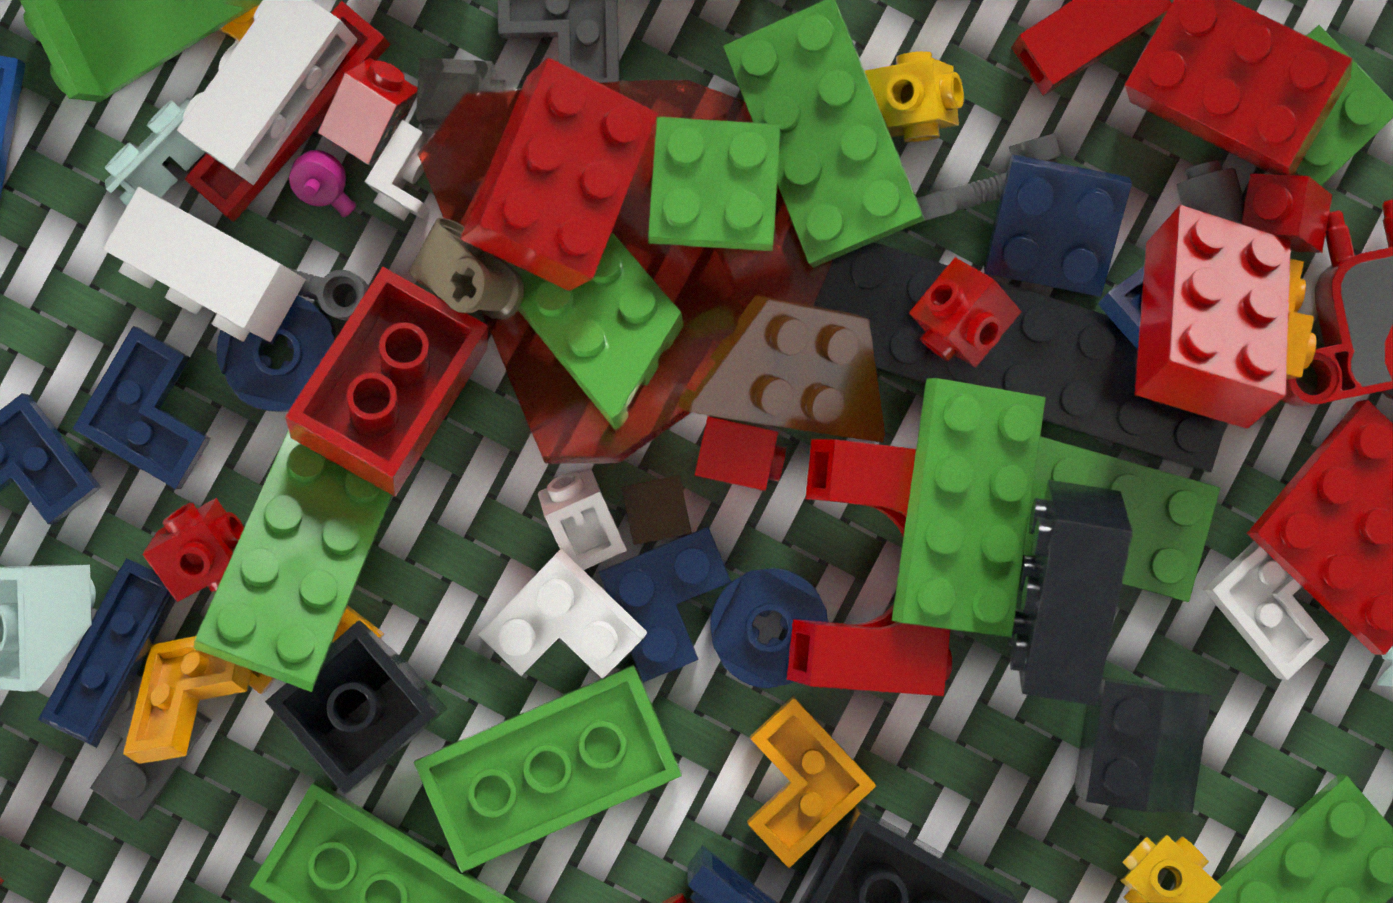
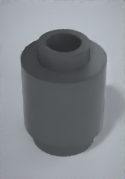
(1213, 191)

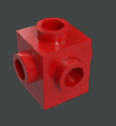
(964, 313)
(194, 548)

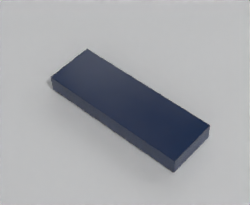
(109, 654)

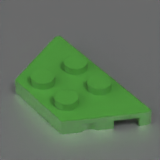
(606, 328)

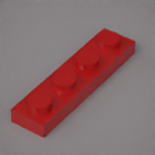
(230, 191)

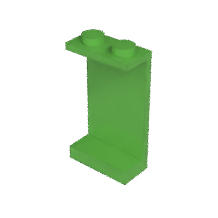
(111, 43)

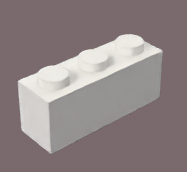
(266, 84)
(202, 267)

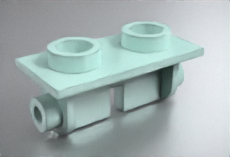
(144, 165)

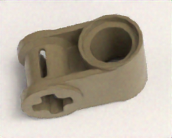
(466, 274)

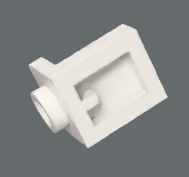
(394, 168)
(581, 519)

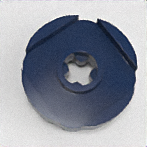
(250, 371)
(736, 636)

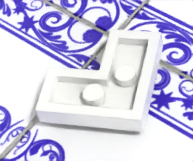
(567, 606)
(1262, 608)

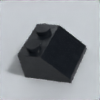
(360, 708)
(1142, 747)

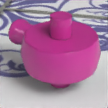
(320, 181)

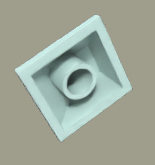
(41, 620)

